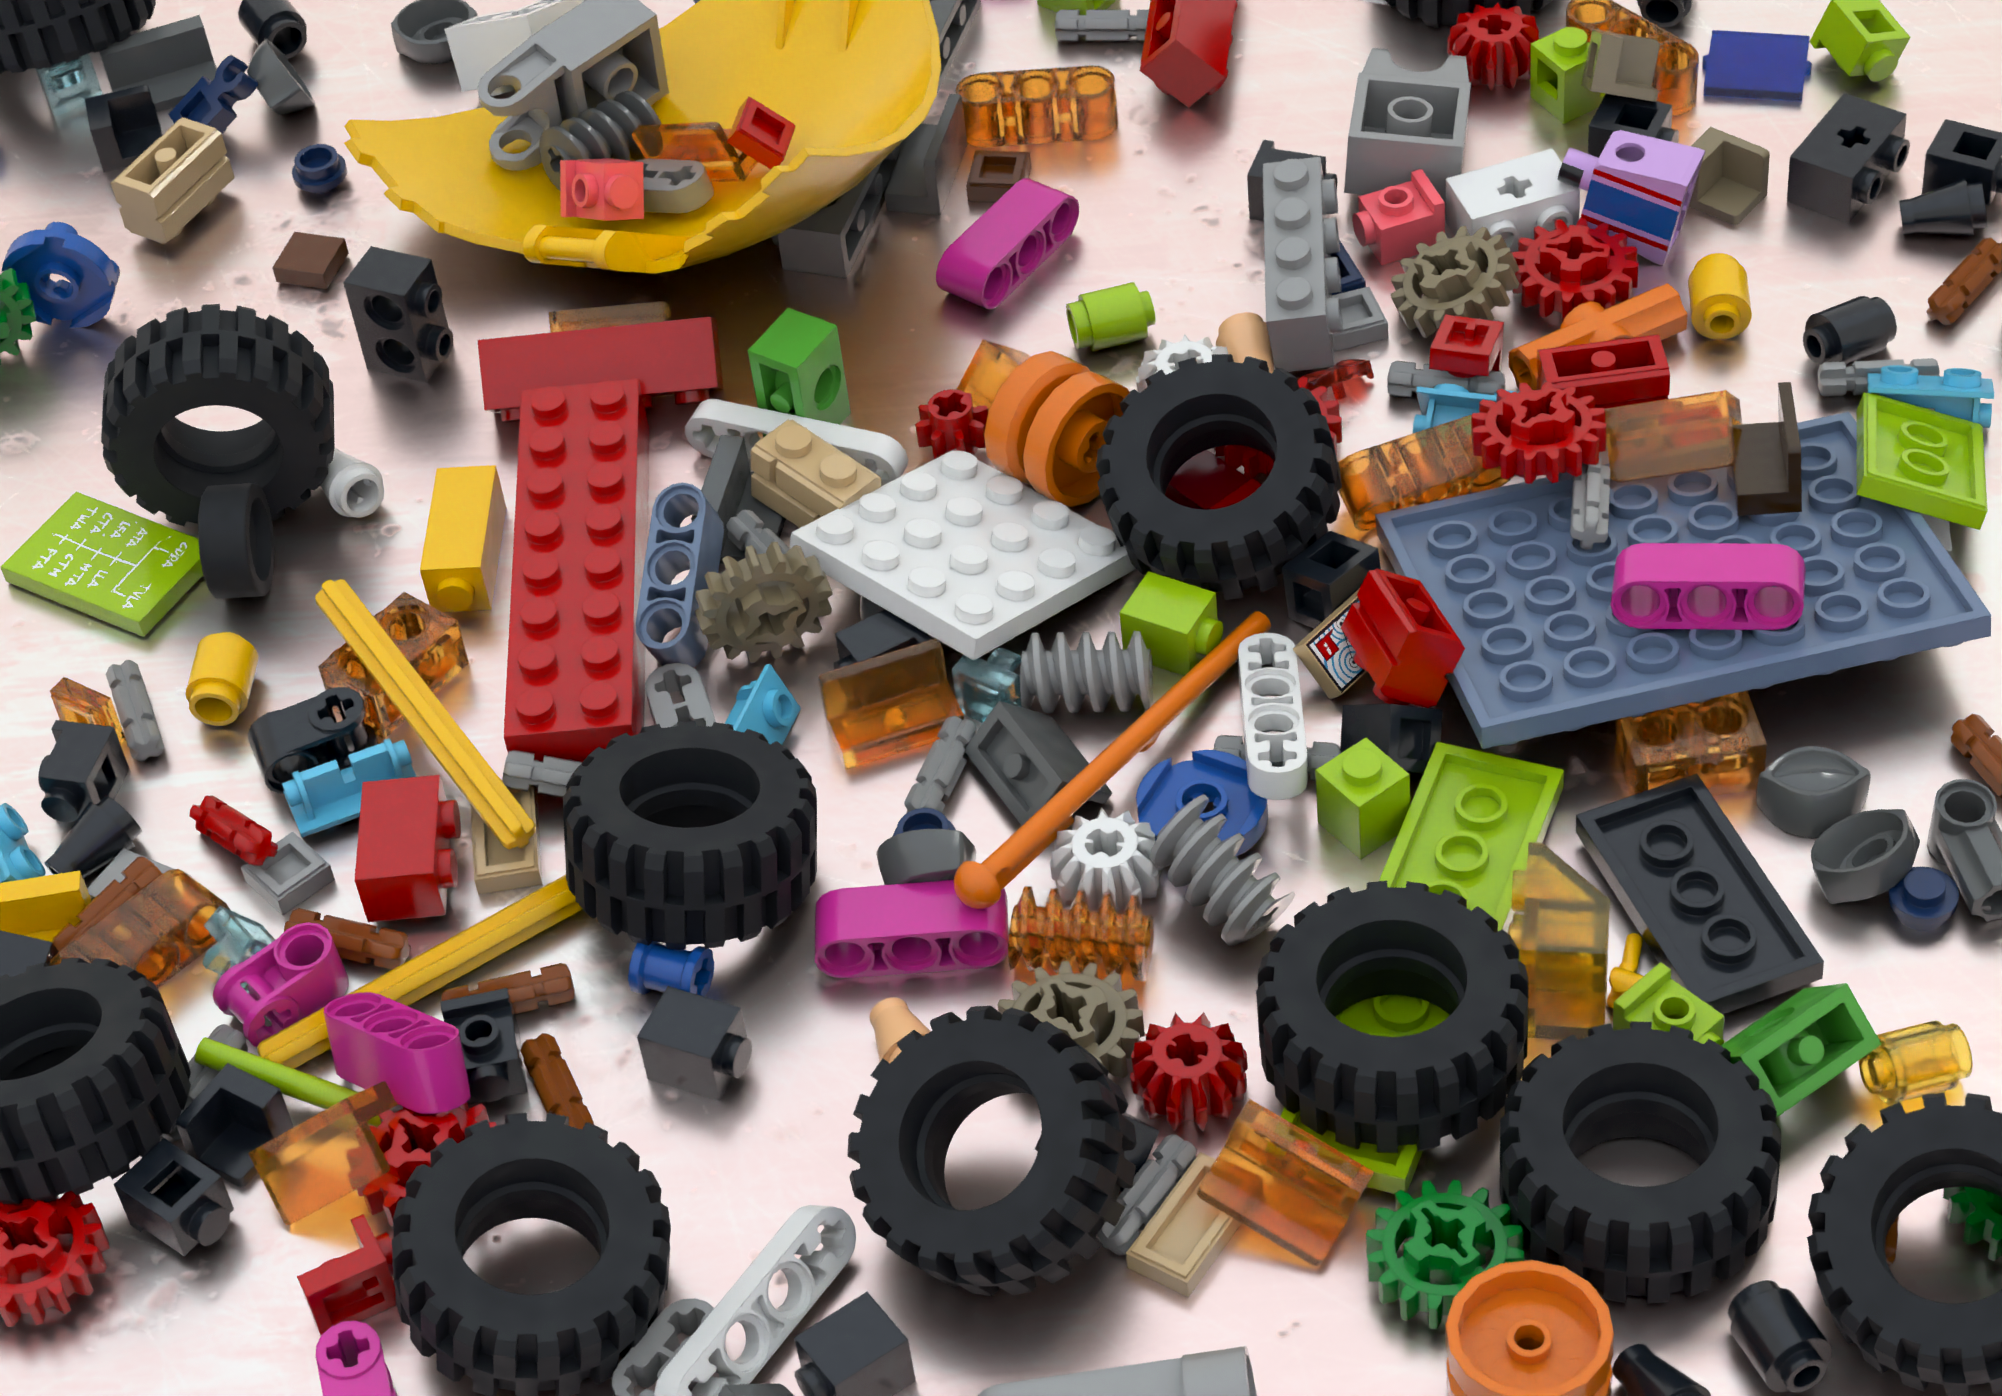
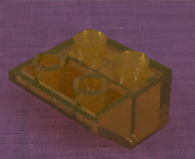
(1561, 944)

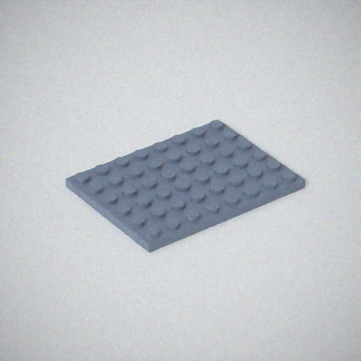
(1541, 619)

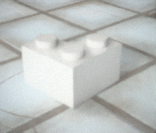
(489, 38)

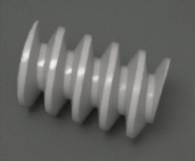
(1086, 673)
(1217, 874)

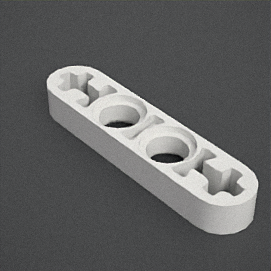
(719, 417)
(1272, 714)
(750, 1303)

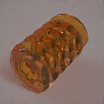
(1080, 934)

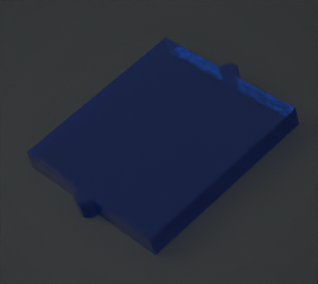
(1756, 65)

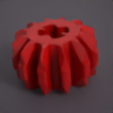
(1494, 45)
(1189, 1071)

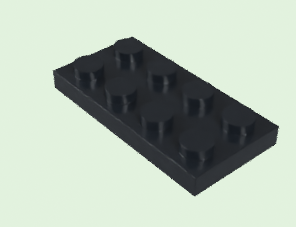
(1699, 895)

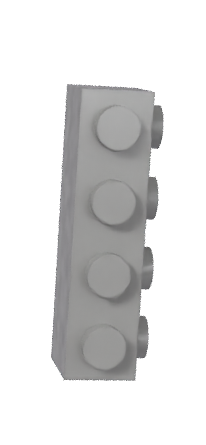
(1300, 264)

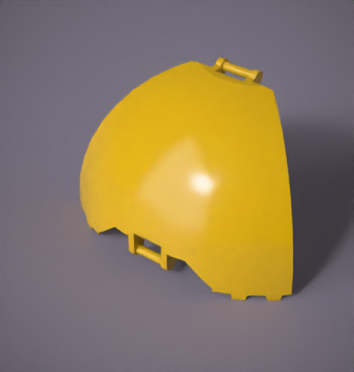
(837, 69)

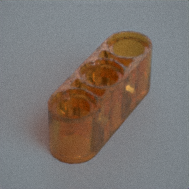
(1676, 61)
(1039, 106)
(1414, 472)
(153, 930)

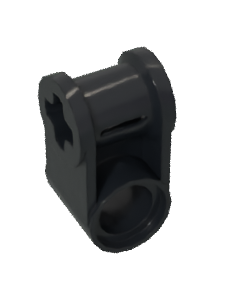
(309, 735)

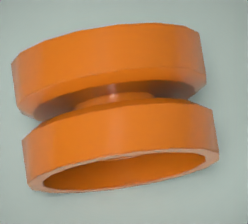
(1051, 426)
(1529, 1334)

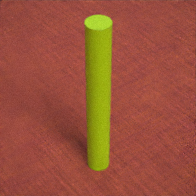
(288, 1080)

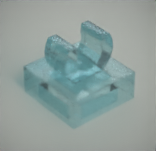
(69, 84)
(984, 683)
(236, 938)

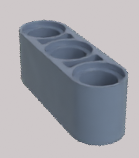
(668, 553)

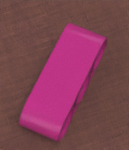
(1007, 243)
(1677, 581)
(906, 931)
(393, 1043)

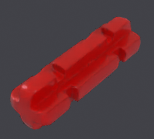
(233, 830)

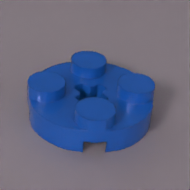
(65, 253)
(1210, 773)

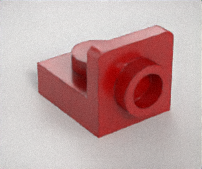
(1467, 346)
(352, 1284)

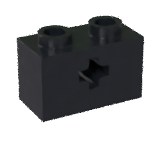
(1847, 158)

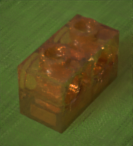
(425, 638)
(1708, 738)

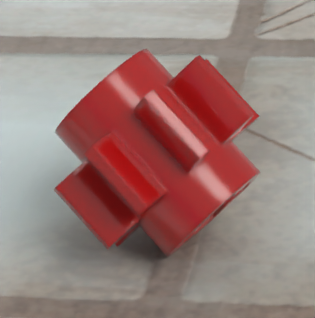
(951, 423)

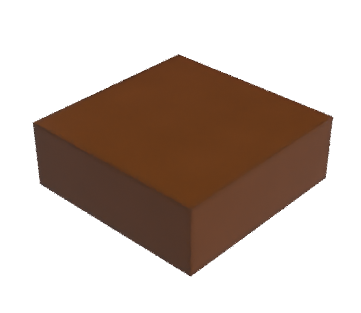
(995, 173)
(310, 260)

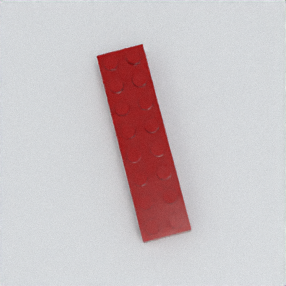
(577, 570)

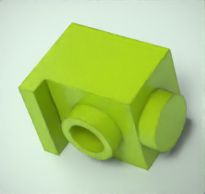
(1861, 37)
(1558, 74)
(1667, 1003)

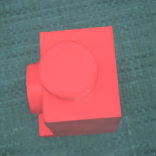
(602, 189)
(1400, 218)

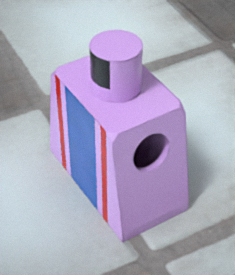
(1637, 189)

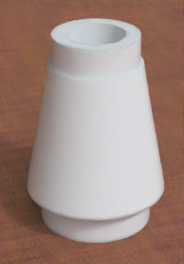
(353, 486)

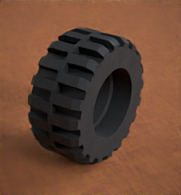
(63, 30)
(214, 361)
(1207, 409)
(690, 834)
(83, 1076)
(1392, 1086)
(1653, 1088)
(925, 1100)
(521, 1174)
(1850, 1224)

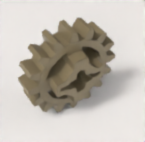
(1454, 279)
(763, 602)
(1086, 1010)

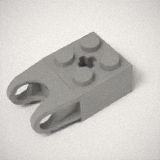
(572, 68)
(1406, 124)

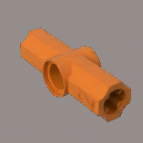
(1646, 314)

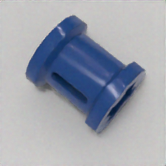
(658, 967)

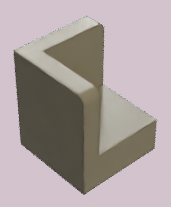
(1621, 65)
(1730, 176)

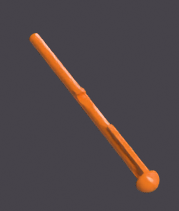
(982, 883)

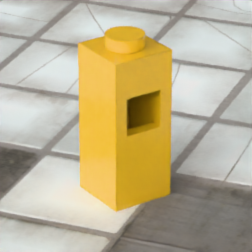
(463, 538)

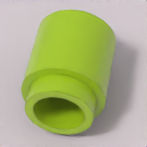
(1110, 317)

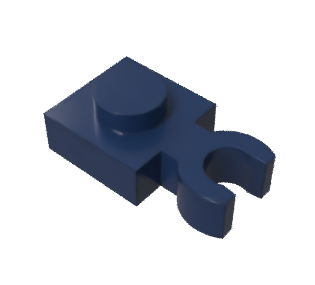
(213, 100)

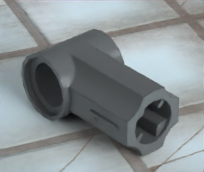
(1969, 843)

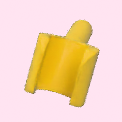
(1625, 975)

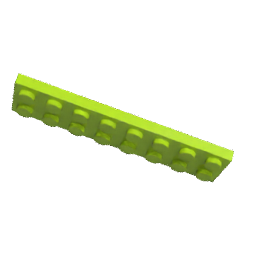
(1460, 836)

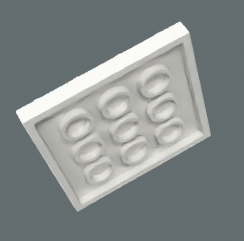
(964, 552)

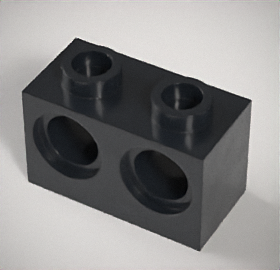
(398, 314)

